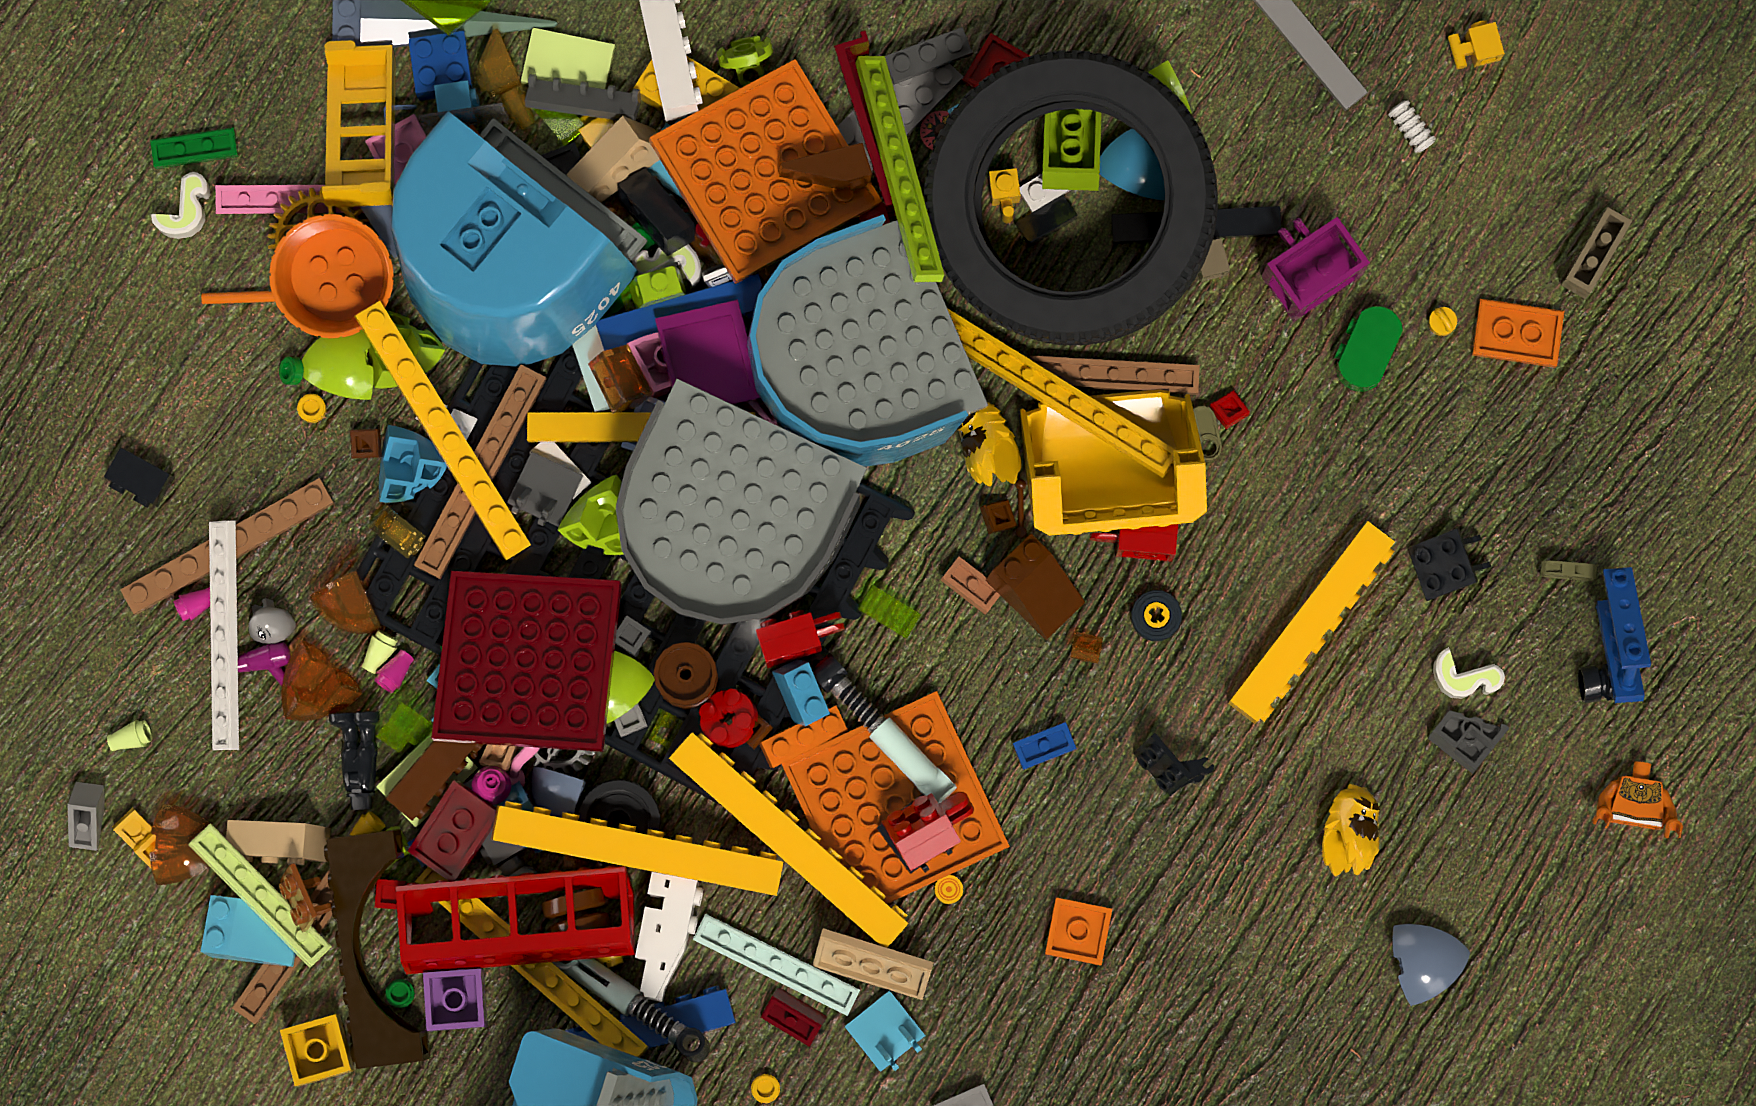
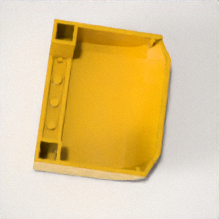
(1091, 486)

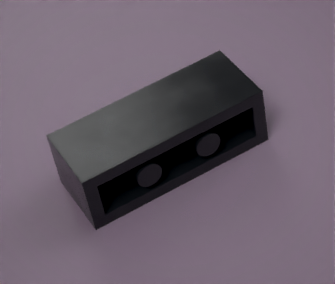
(656, 211)

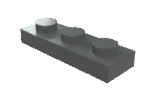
(928, 55)

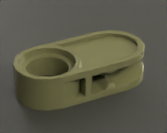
(1208, 429)
(1568, 570)

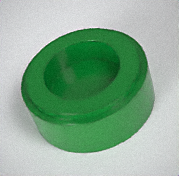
(291, 370)

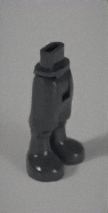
(358, 759)

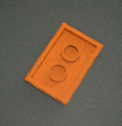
(1518, 333)

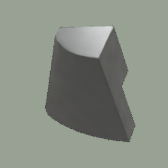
(1466, 738)

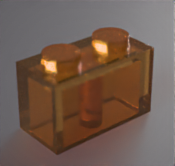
(620, 378)

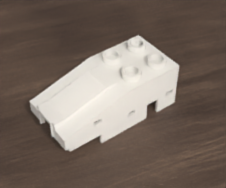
(676, 925)

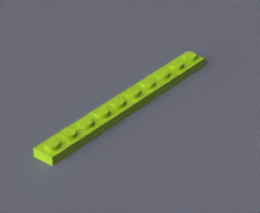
(899, 169)

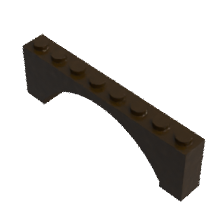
(376, 1031)

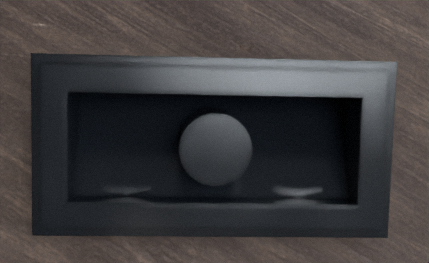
(1046, 220)

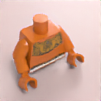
(1638, 803)

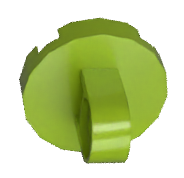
(745, 55)

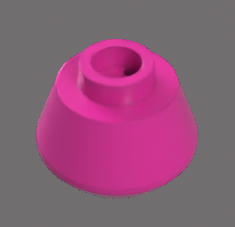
(499, 779)

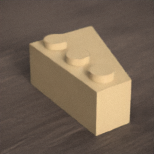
(614, 158)
(278, 841)

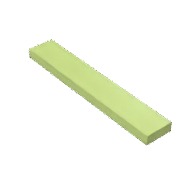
(258, 894)

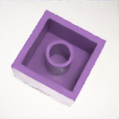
(455, 999)

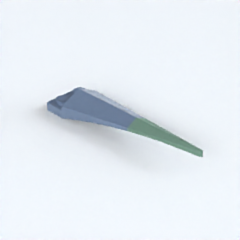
(395, 22)

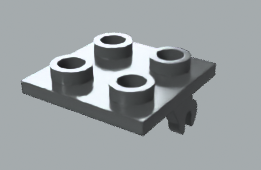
(544, 490)

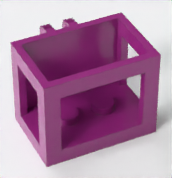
(1313, 267)

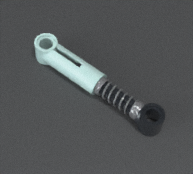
(884, 732)
(631, 1002)

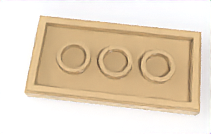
(872, 964)

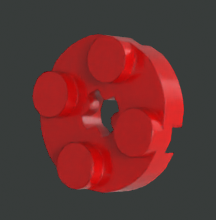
(717, 707)

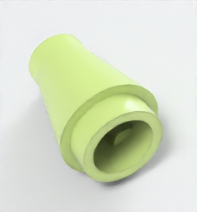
(379, 650)
(133, 735)

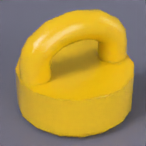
(1442, 321)

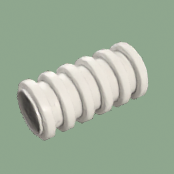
(1411, 126)

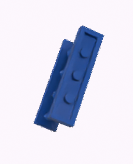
(1623, 635)

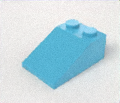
(241, 935)

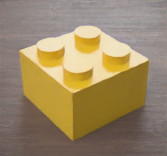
(317, 1050)

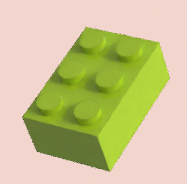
(1072, 150)

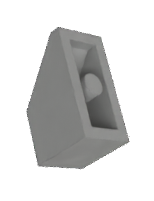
(85, 815)

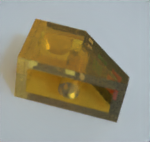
(496, 67)
(398, 532)

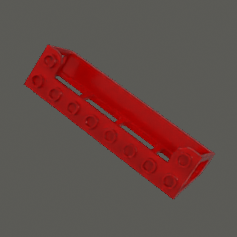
(515, 949)

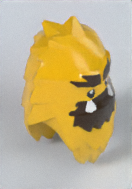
(989, 447)
(1351, 831)

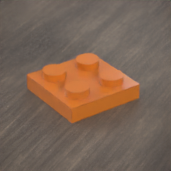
(1078, 931)

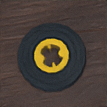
(1142, 619)

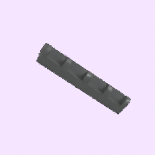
(582, 99)

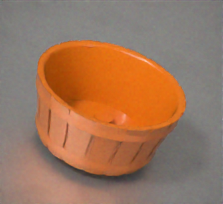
(329, 274)

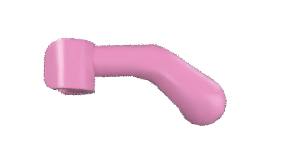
(518, 761)

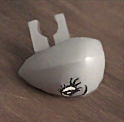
(270, 623)

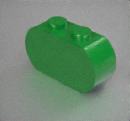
(1368, 348)

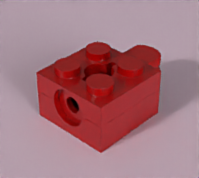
(1143, 543)
(794, 637)
(927, 827)

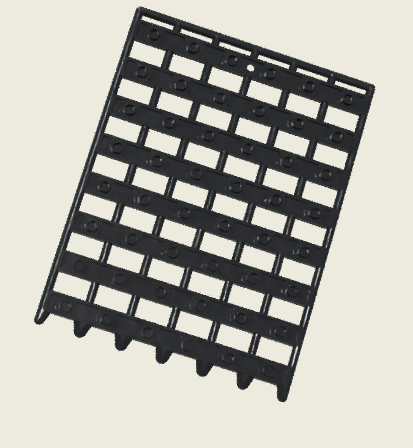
(558, 390)

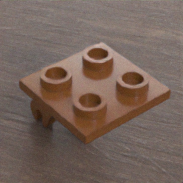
(295, 891)

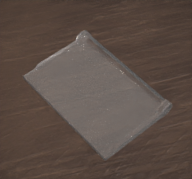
(468, 116)

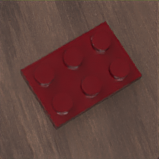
(454, 831)

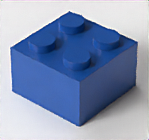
(439, 61)

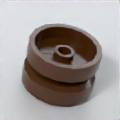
(698, 687)
(584, 903)

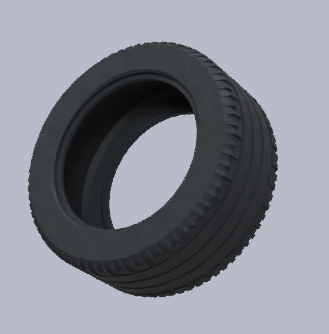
(991, 116)

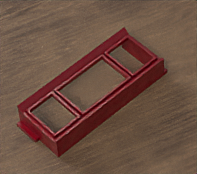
(847, 57)

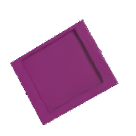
(709, 351)

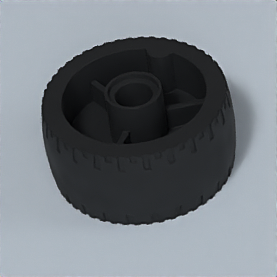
(621, 798)

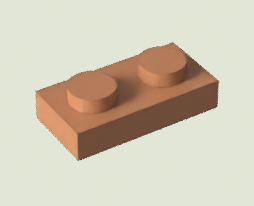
(970, 585)

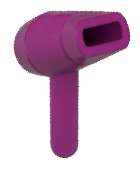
(267, 657)

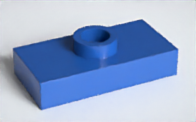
(1044, 746)

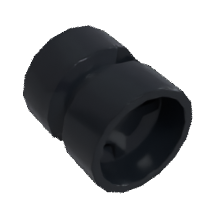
(1594, 684)

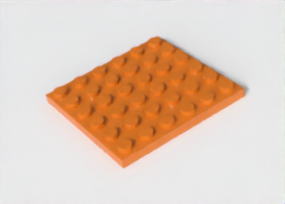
(729, 167)
(854, 786)

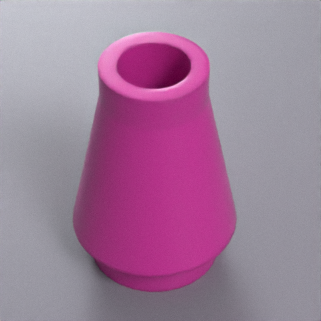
(192, 604)
(393, 672)

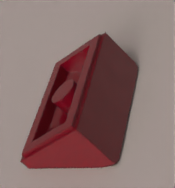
(793, 1016)

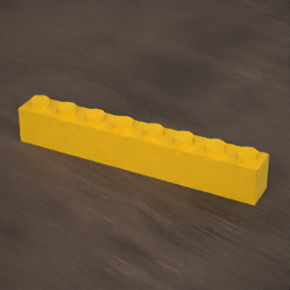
(1312, 622)

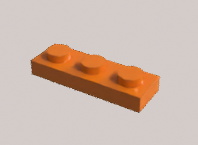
(800, 739)

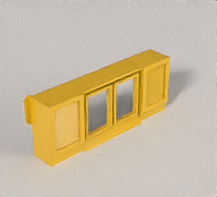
(353, 77)

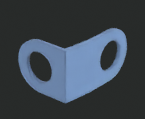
(399, 107)

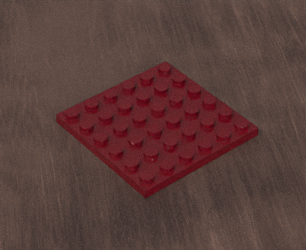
(527, 661)

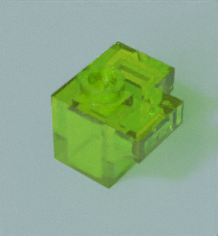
(403, 727)

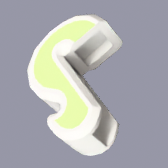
(191, 212)
(685, 257)
(1464, 684)

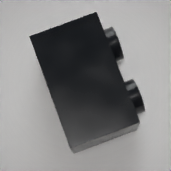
(139, 478)

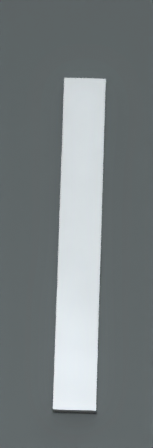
(224, 635)

